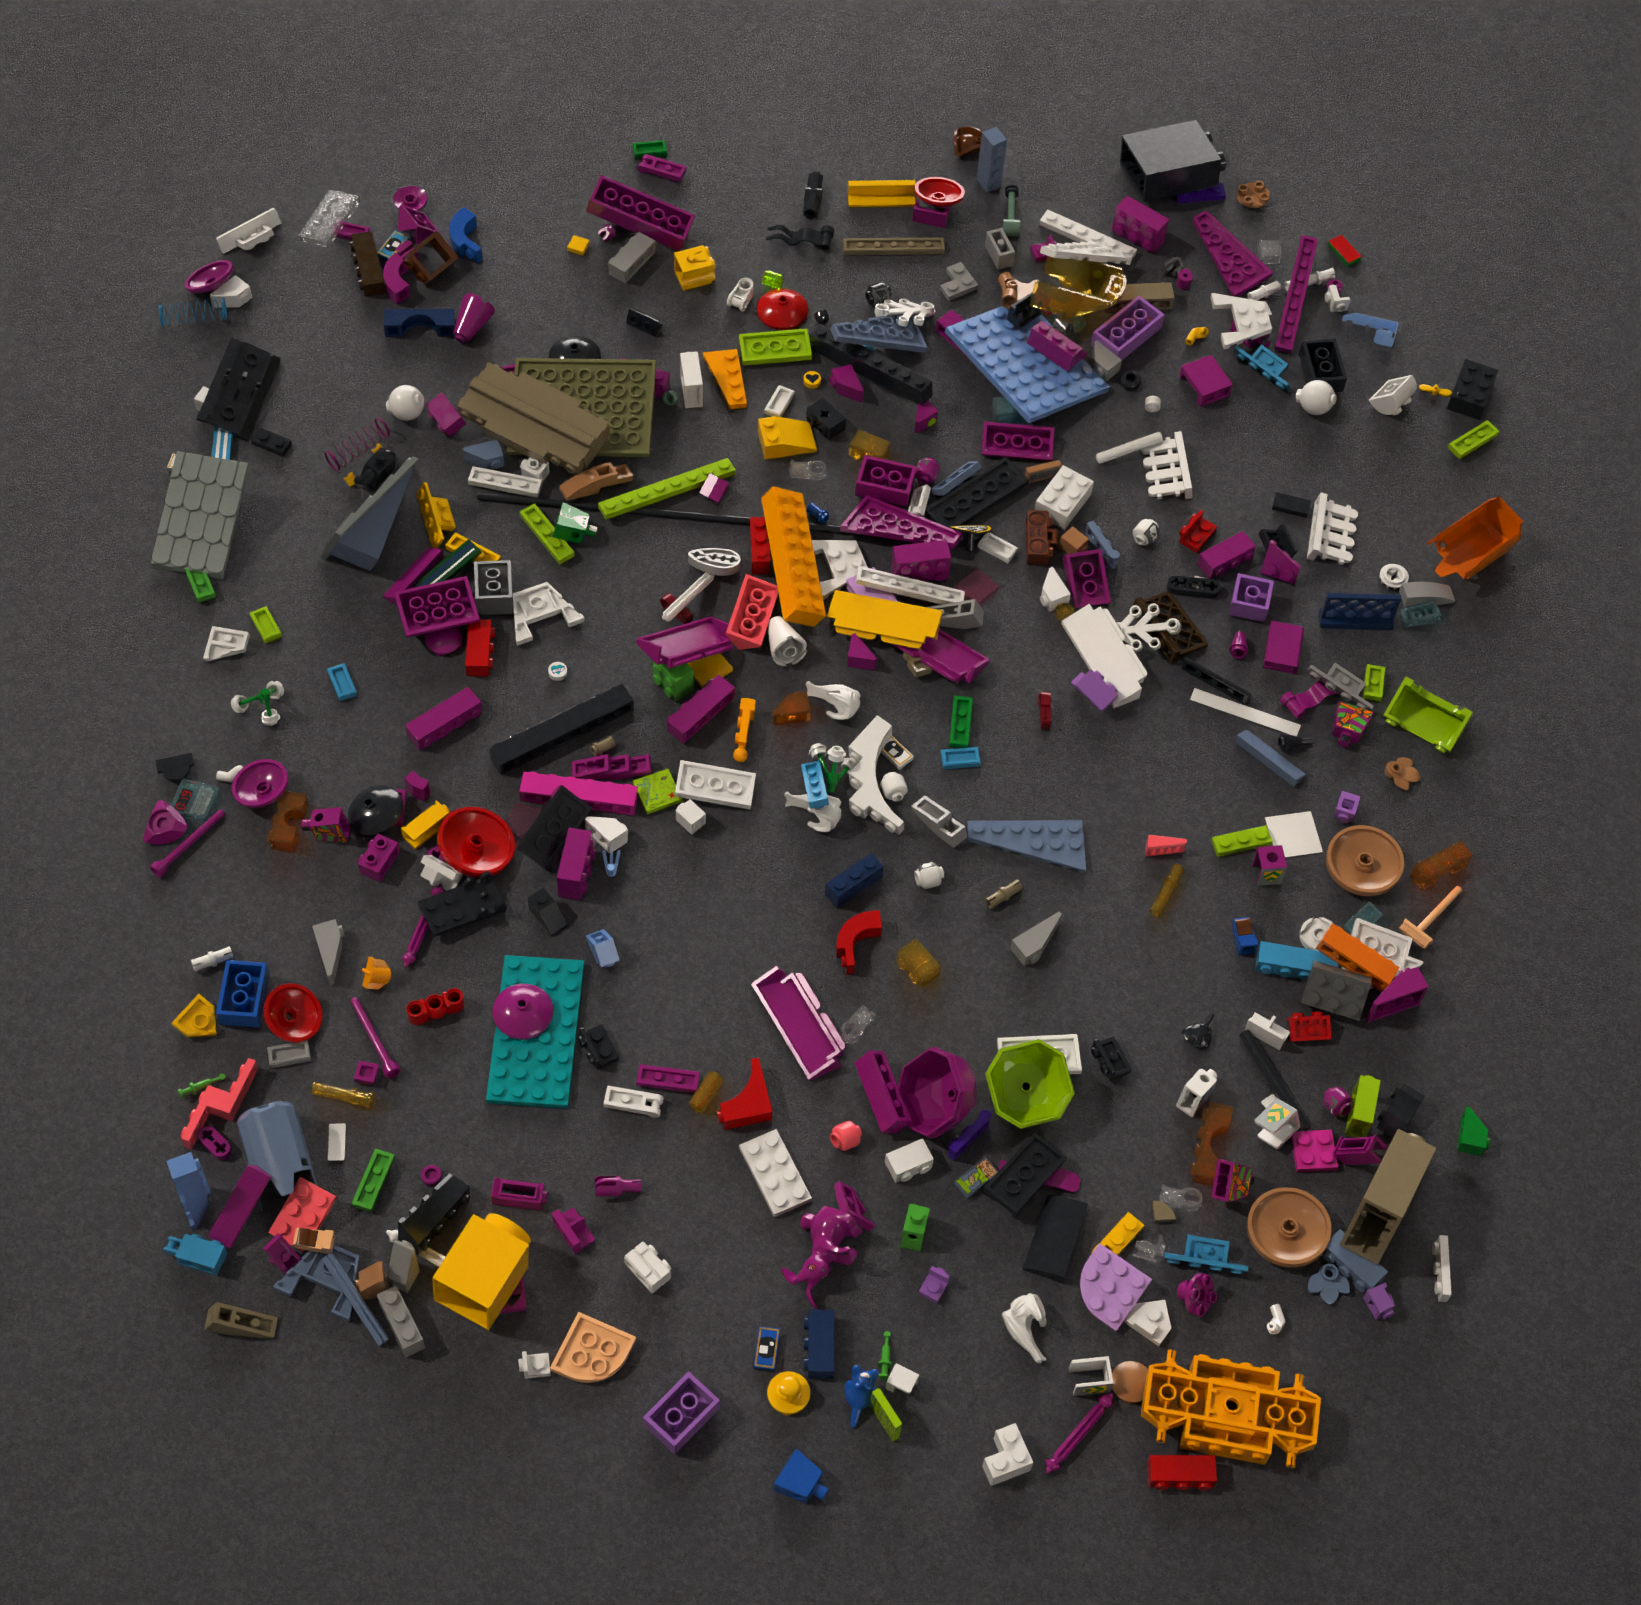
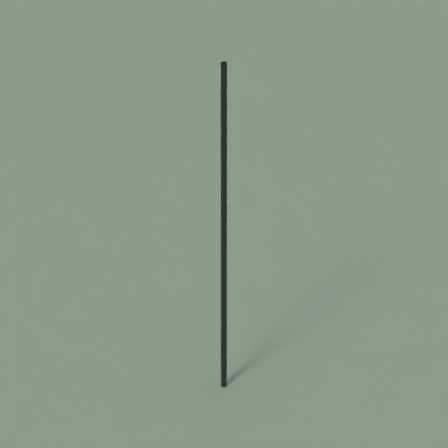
(643, 511)

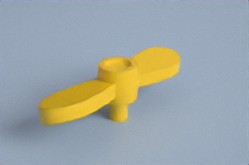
(1435, 390)

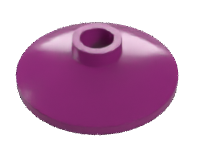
(410, 196)

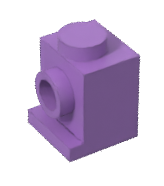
(1346, 807)
(1379, 1302)

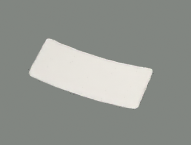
(336, 1146)

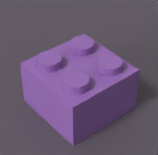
(1251, 597)

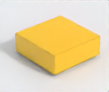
(578, 245)

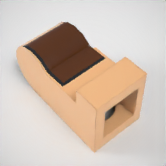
(314, 1240)

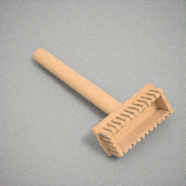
(1417, 933)

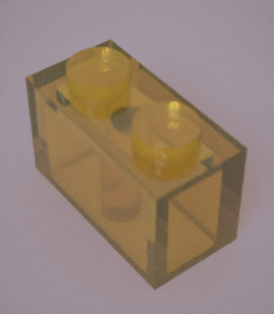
(869, 445)
(918, 963)

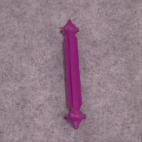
(419, 934)
(1078, 1433)

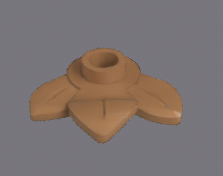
(1402, 772)

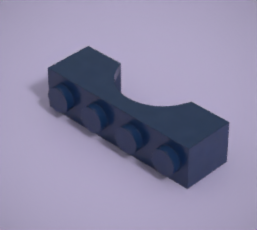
(400, 320)

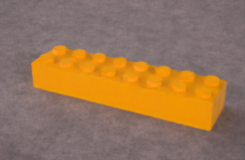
(793, 557)

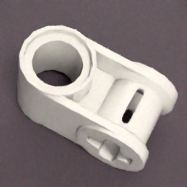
(741, 294)

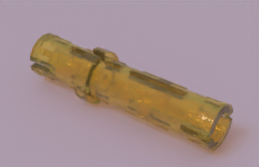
(1170, 883)

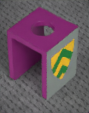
(1272, 864)

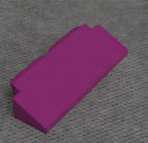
(686, 642)
(949, 657)
(796, 1015)

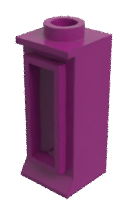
(1359, 1150)
(515, 1200)

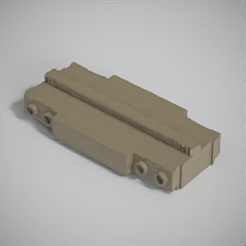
(534, 418)

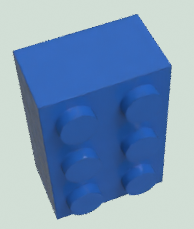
(242, 993)

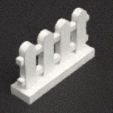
(1170, 459)
(1317, 533)

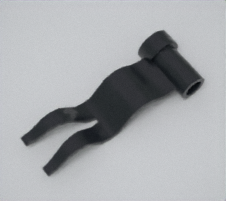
(808, 234)

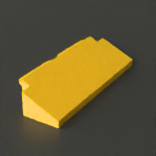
(893, 620)

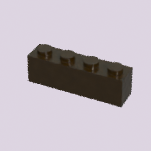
(368, 264)

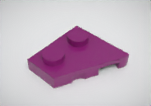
(1280, 565)
(850, 1203)

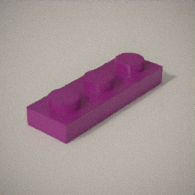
(667, 1078)

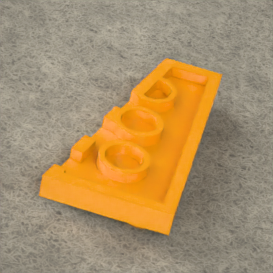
(728, 376)

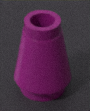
(1239, 646)

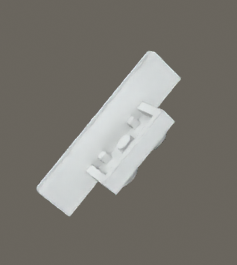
(250, 233)

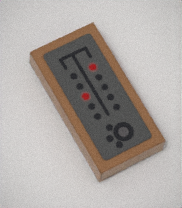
(1043, 471)

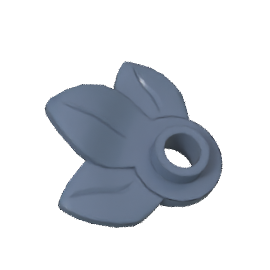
(1328, 1287)

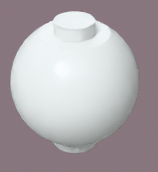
(1316, 397)
(405, 402)

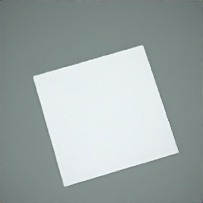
(1295, 833)

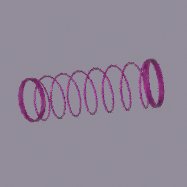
(334, 458)

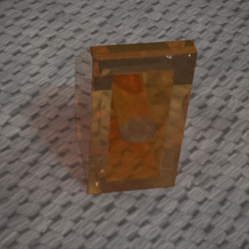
(792, 709)

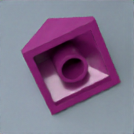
(415, 223)

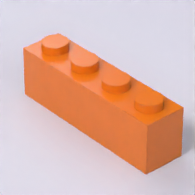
(1357, 957)

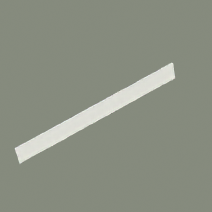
(1245, 712)

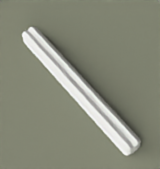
(687, 596)

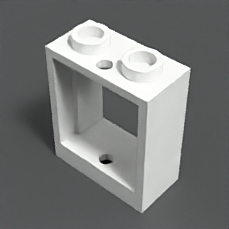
(691, 380)

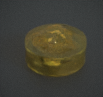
(1063, 611)

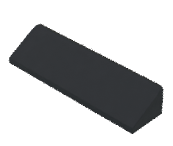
(1216, 681)

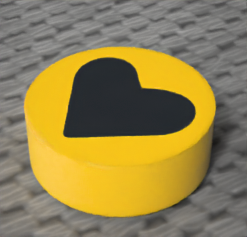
(812, 379)

